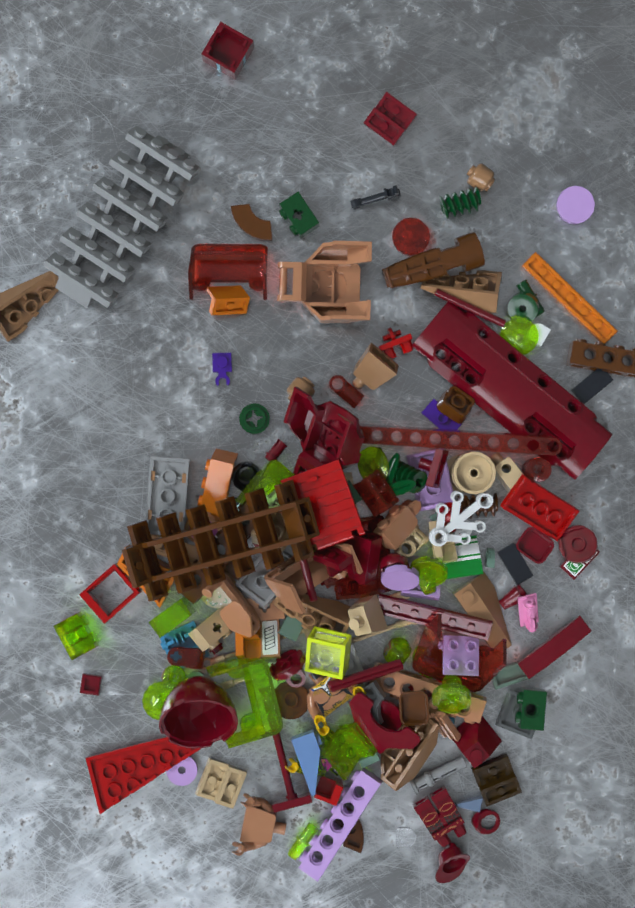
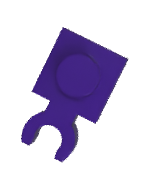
(222, 364)

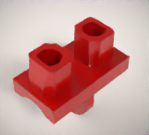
(404, 343)

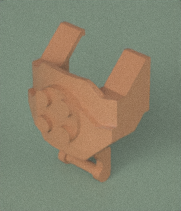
(329, 282)

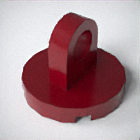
(289, 665)

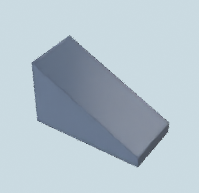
(471, 804)

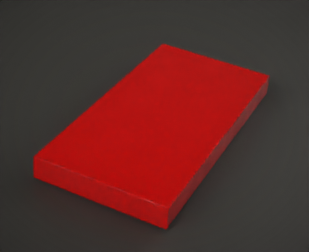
(539, 507)

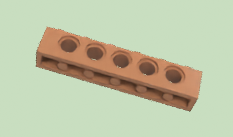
(420, 683)

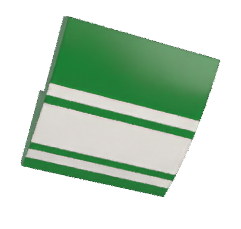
(468, 560)

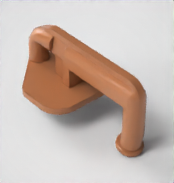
(238, 614)

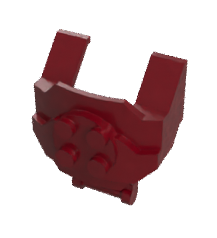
(324, 431)

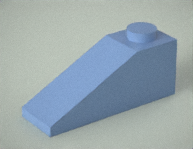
(308, 753)

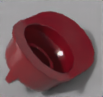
(451, 863)

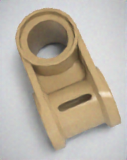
(413, 542)

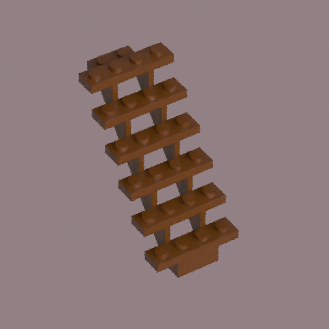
(143, 561)

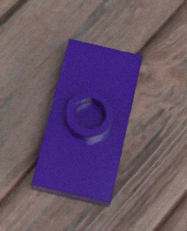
(437, 418)

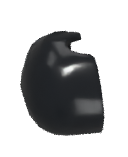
(243, 474)

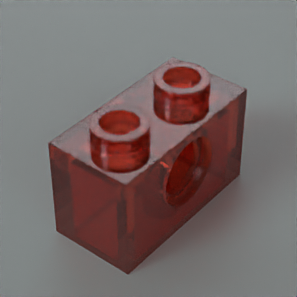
(376, 493)

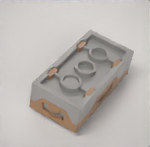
(166, 490)

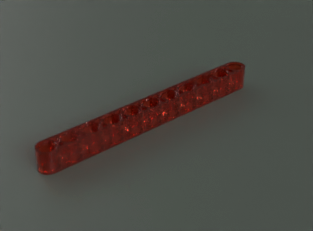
(464, 443)

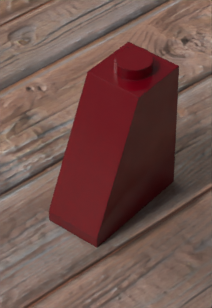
(367, 551)

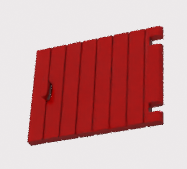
(331, 503)

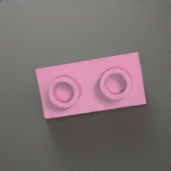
(528, 611)

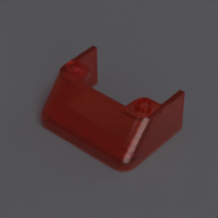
(228, 264)
(429, 658)

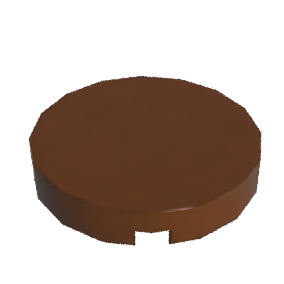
(291, 700)

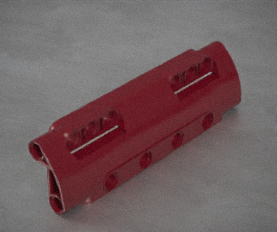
(511, 387)

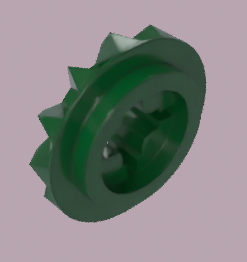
(249, 426)

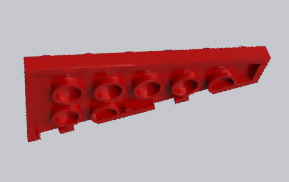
(129, 768)

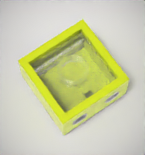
(328, 652)

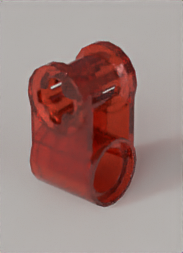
(191, 657)

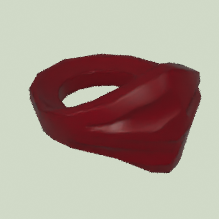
(477, 818)

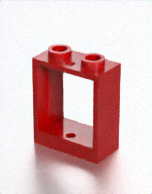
(94, 603)

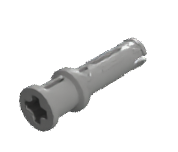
(428, 778)

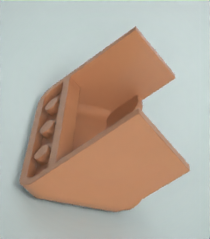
(289, 583)

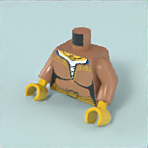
(323, 701)

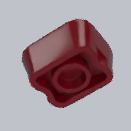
(535, 545)

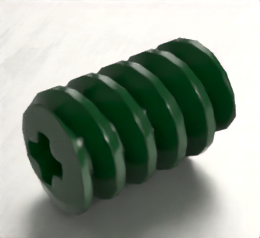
(464, 201)
(408, 472)

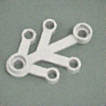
(457, 520)

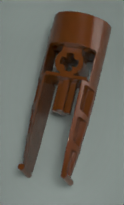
(436, 262)

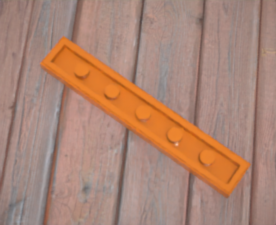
(569, 298)

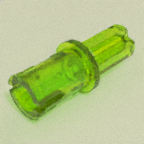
(302, 841)

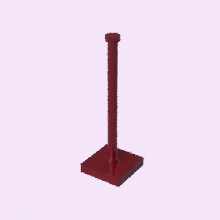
(292, 799)

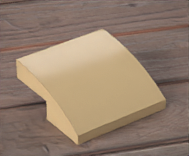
(221, 782)

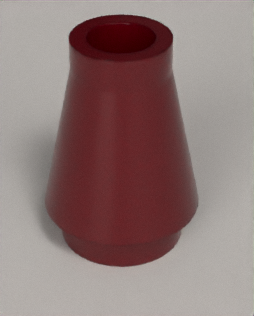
(510, 598)

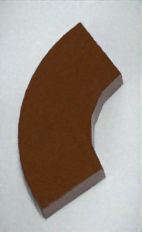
(251, 224)
(356, 837)

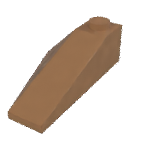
(320, 613)

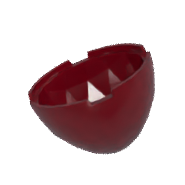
(198, 713)

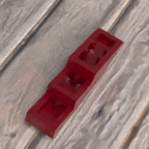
(554, 647)

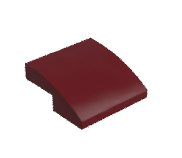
(390, 118)

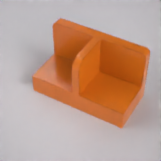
(228, 300)
(248, 647)

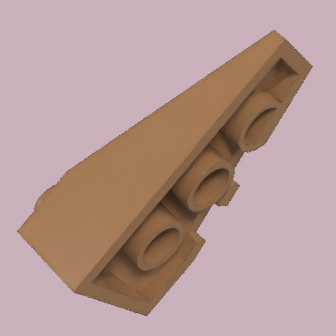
(477, 289)
(23, 302)
(481, 600)

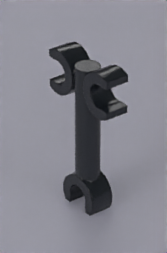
(386, 194)

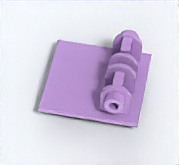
(460, 655)

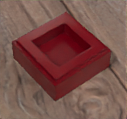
(91, 684)

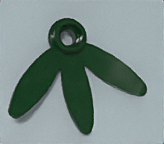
(400, 487)

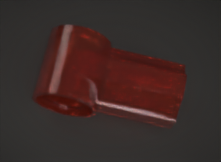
(346, 392)

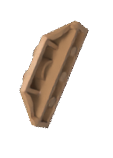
(403, 765)

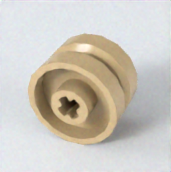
(484, 469)

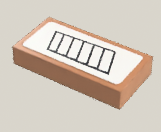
(270, 639)

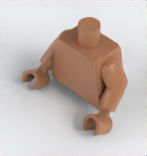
(258, 825)

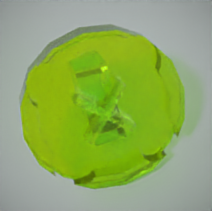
(431, 573)
(451, 695)
(154, 699)

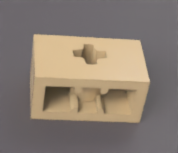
(210, 631)

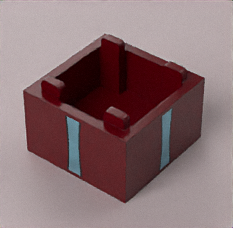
(228, 50)

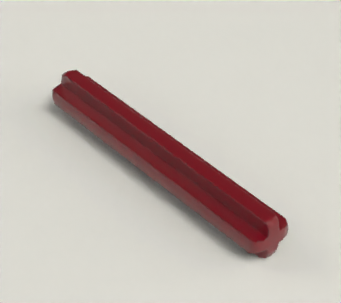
(365, 675)

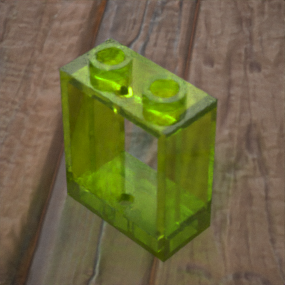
(172, 616)

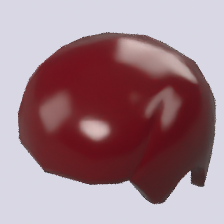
(393, 559)

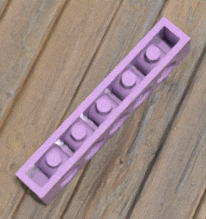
(316, 867)

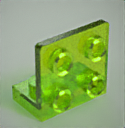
(347, 748)

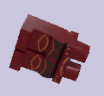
(443, 821)

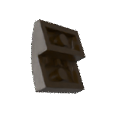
(496, 780)

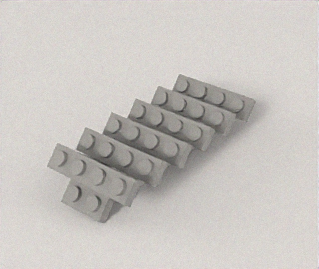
(77, 282)

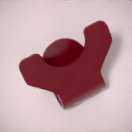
(388, 733)

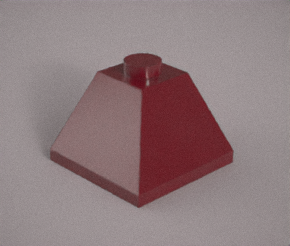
(477, 741)

